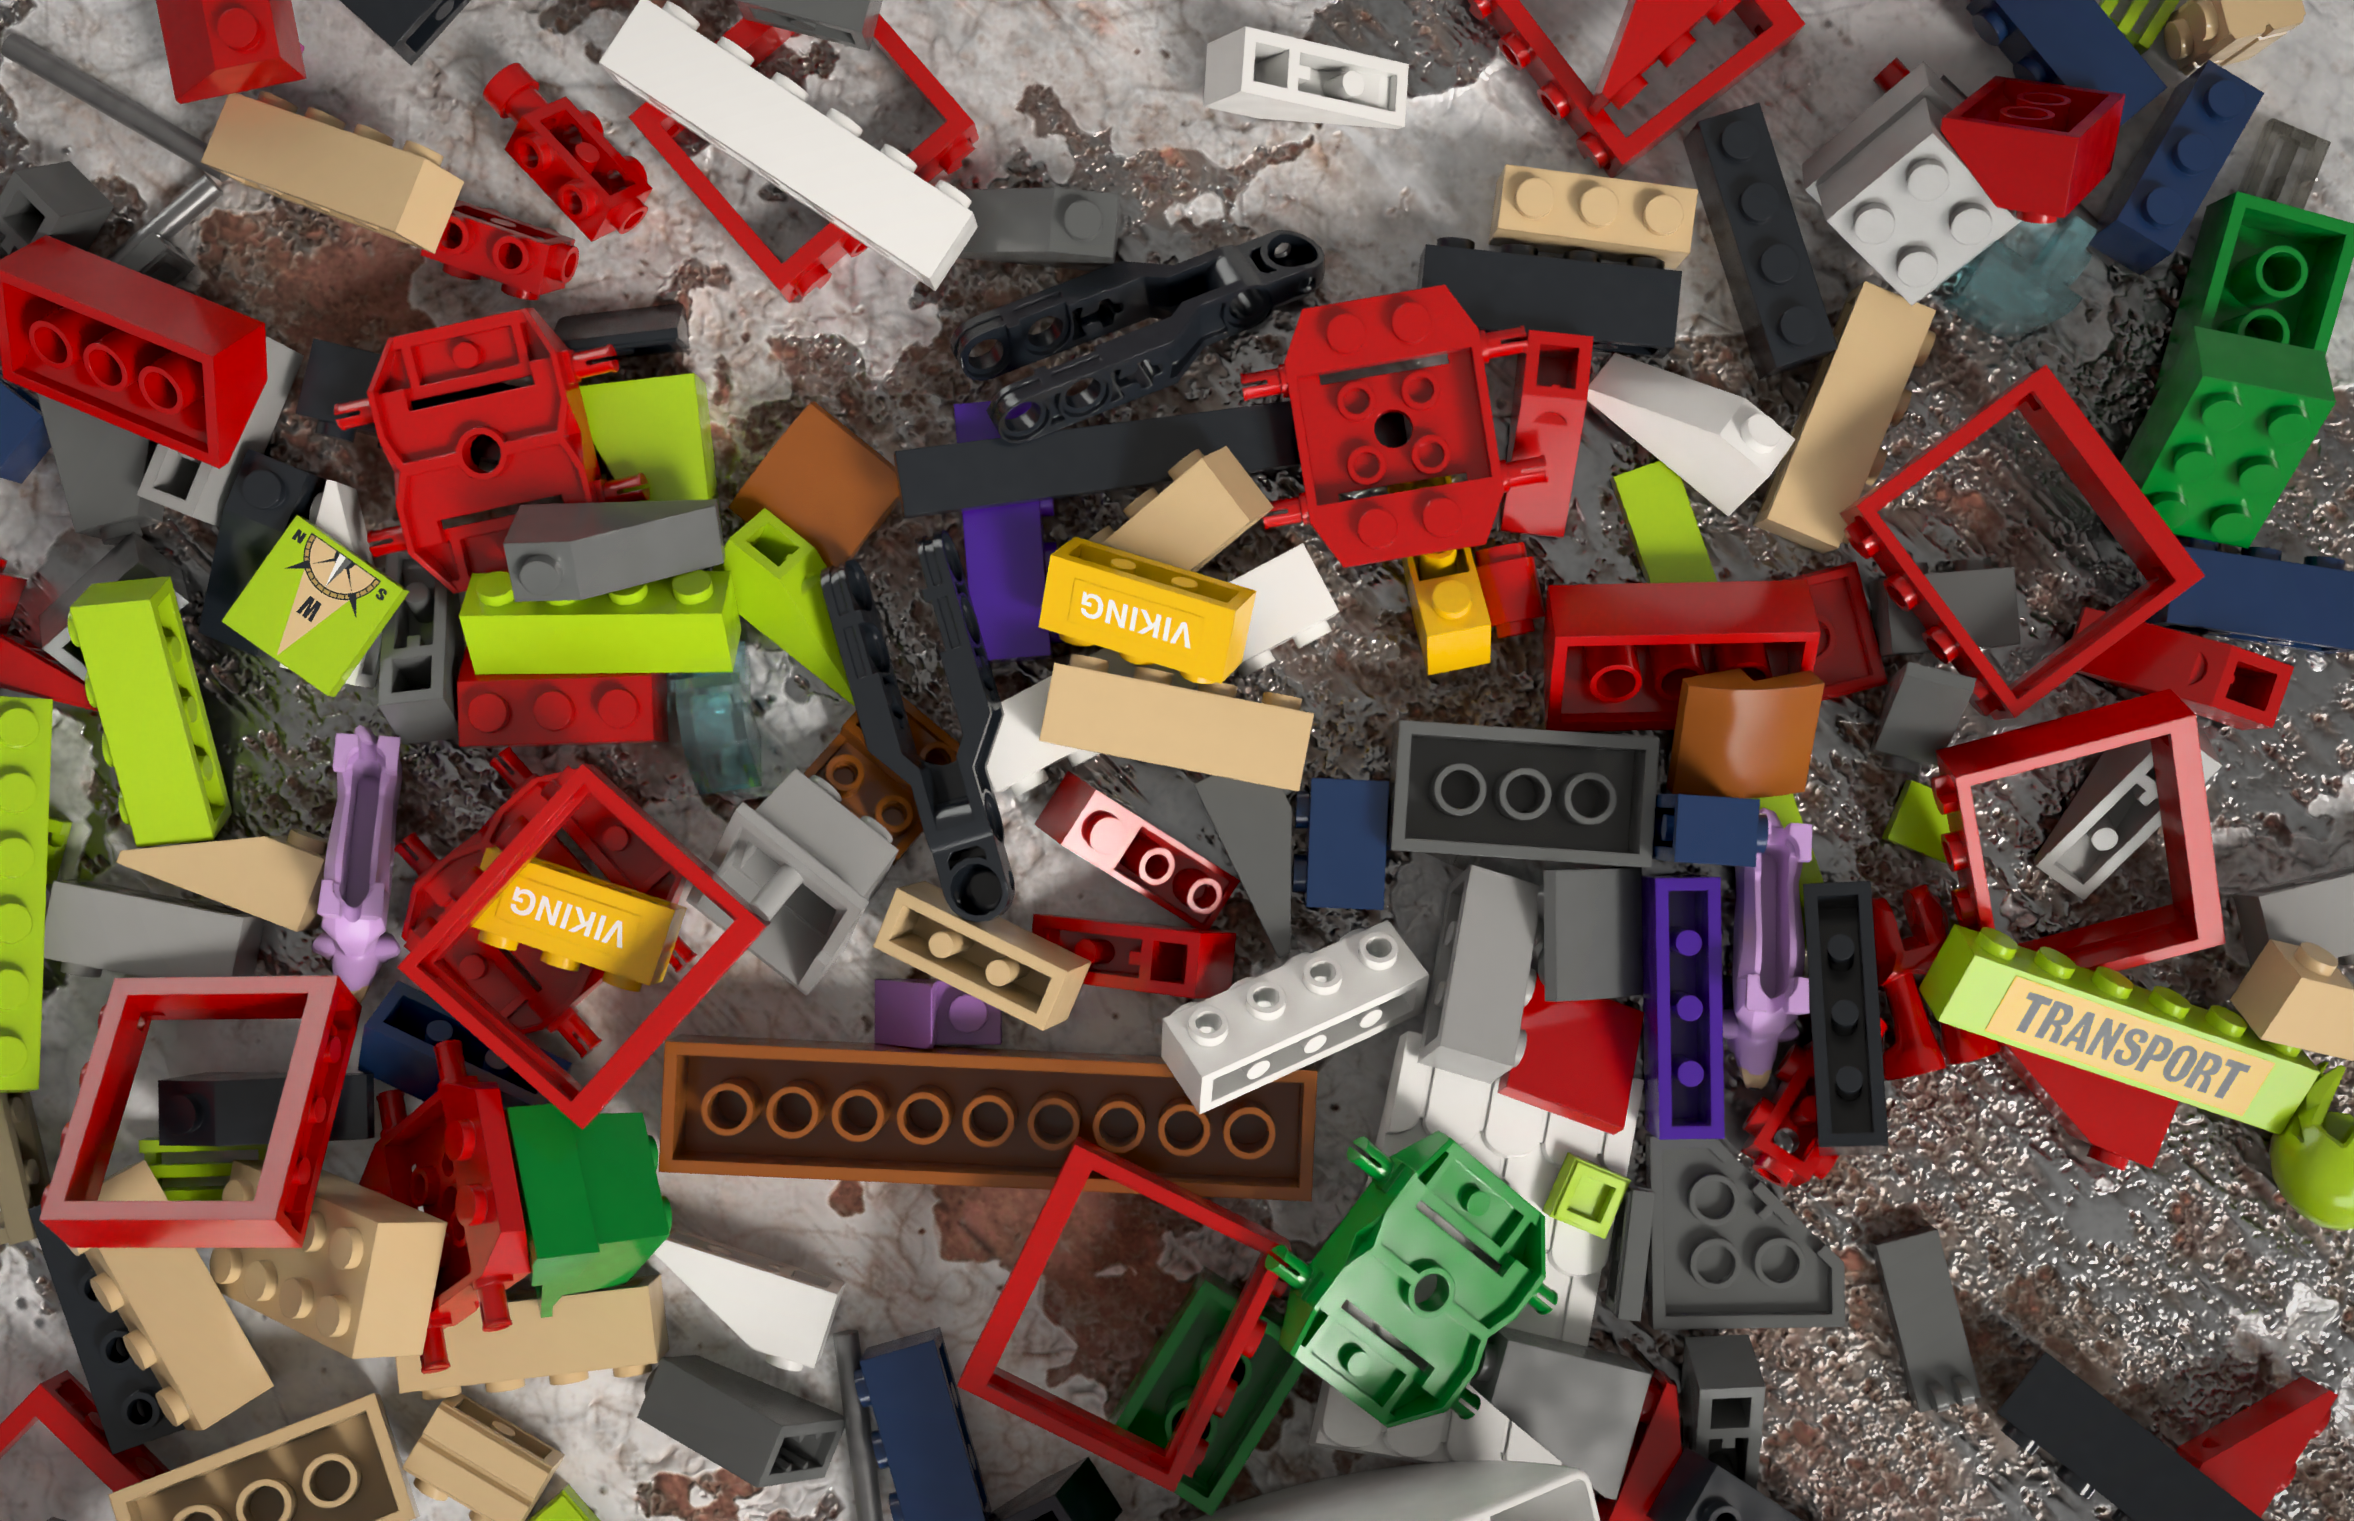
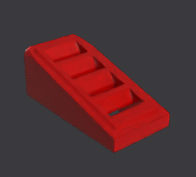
(37, 673)

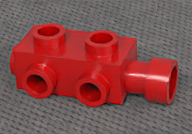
(569, 156)
(505, 252)
(1794, 1114)

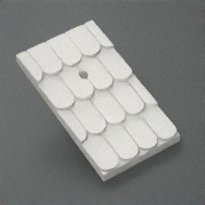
(1526, 1152)

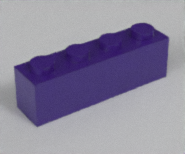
(1006, 559)
(1683, 1007)

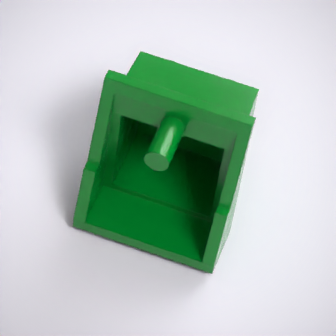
(586, 1199)

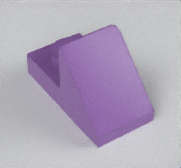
(932, 1013)

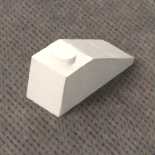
(1303, 81)
(1696, 430)
(759, 1298)

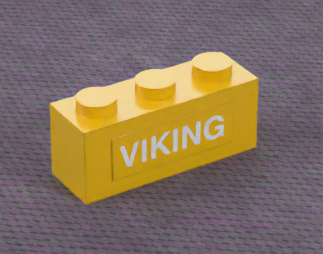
(1146, 610)
(583, 922)

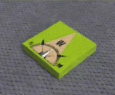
(315, 606)

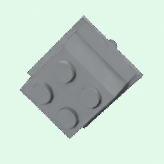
(1904, 191)
(804, 870)

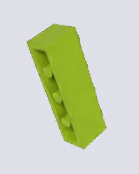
(650, 628)
(150, 710)

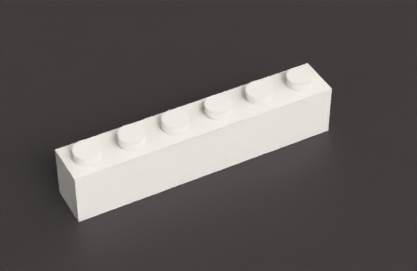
(790, 142)
(1287, 606)

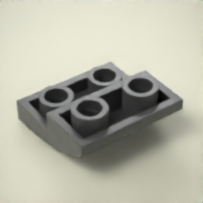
(1591, 933)

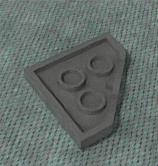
(1730, 1248)

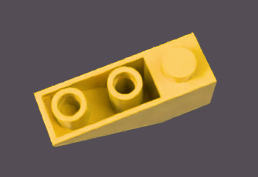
(1447, 603)

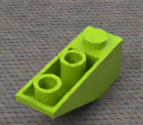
(783, 595)

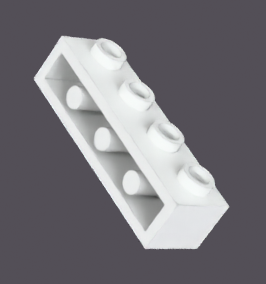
(1293, 1015)

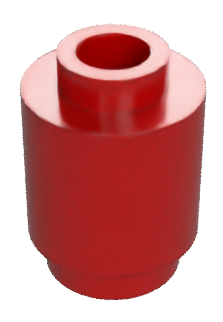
(1510, 588)

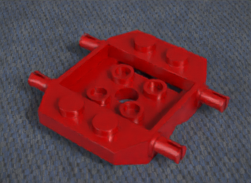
(1447, 416)
(537, 428)
(493, 970)
(464, 1177)

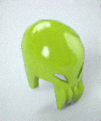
(2316, 1157)

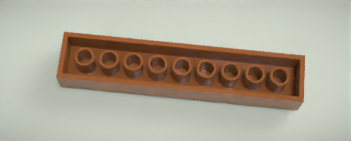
(971, 1117)

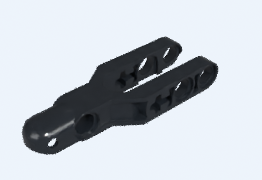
(1197, 306)
(952, 798)

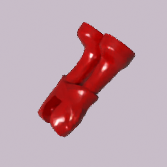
(1896, 962)

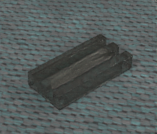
(2262, 154)

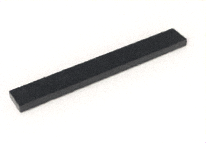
(1100, 458)

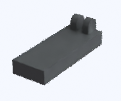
(1925, 1319)

